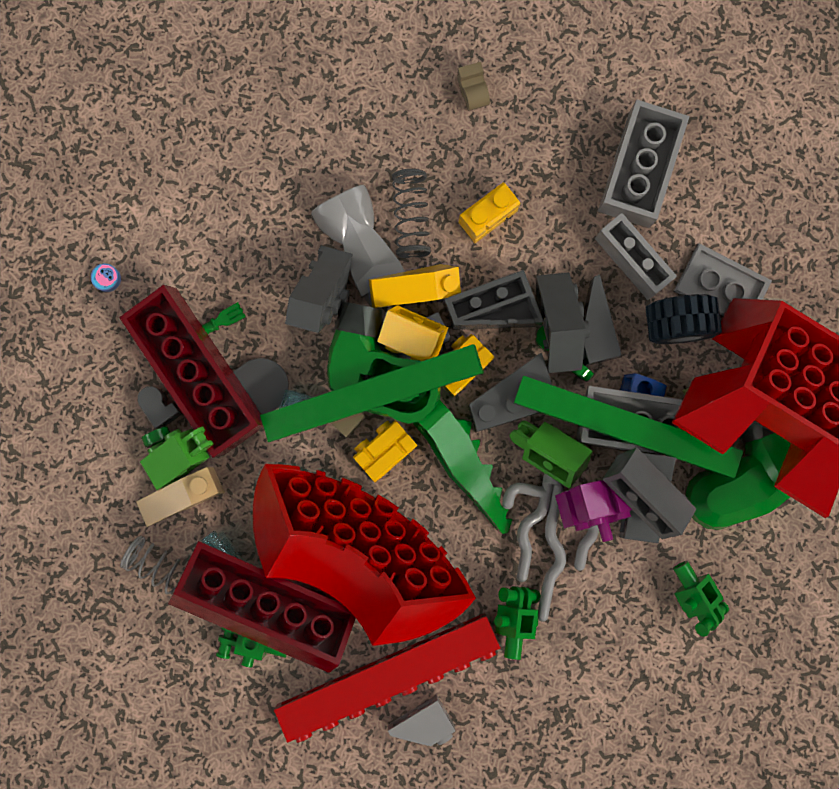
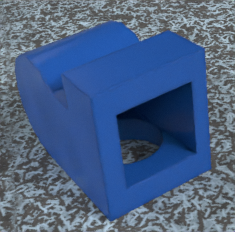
(641, 384)

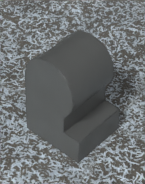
(155, 406)

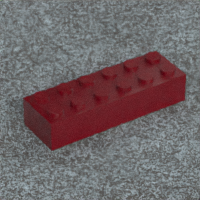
(193, 369)
(263, 608)

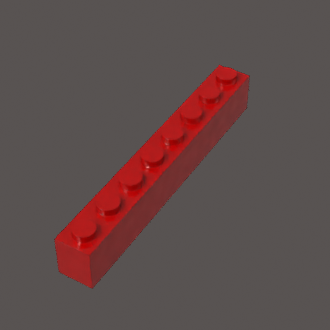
(386, 678)

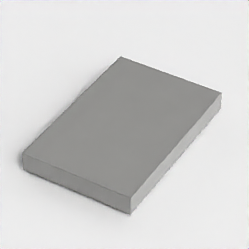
(720, 277)

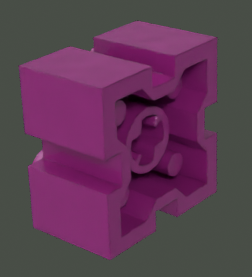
(592, 506)

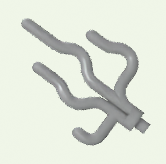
(547, 502)

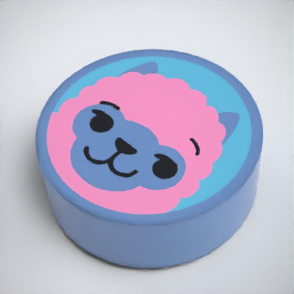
(105, 277)

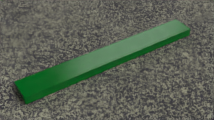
(372, 393)
(625, 426)

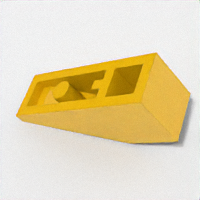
(415, 286)

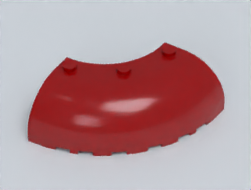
(356, 552)

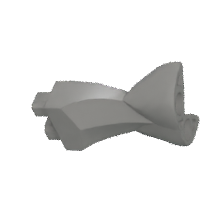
(350, 221)

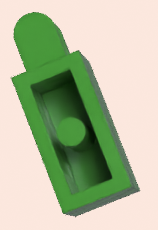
(552, 451)
(176, 456)

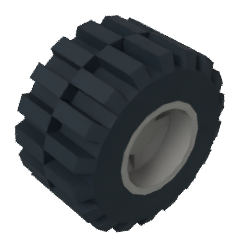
(683, 319)

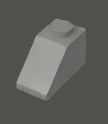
(424, 724)

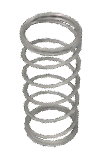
(127, 561)

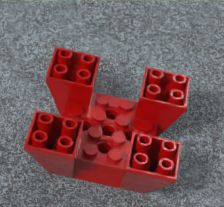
(783, 384)

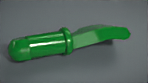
(227, 317)

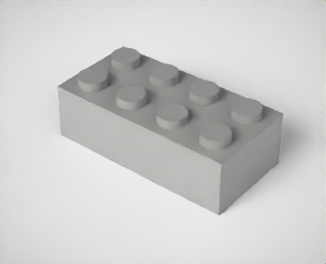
(643, 163)

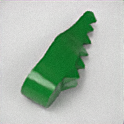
(459, 458)

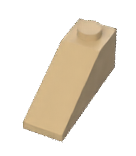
(180, 496)

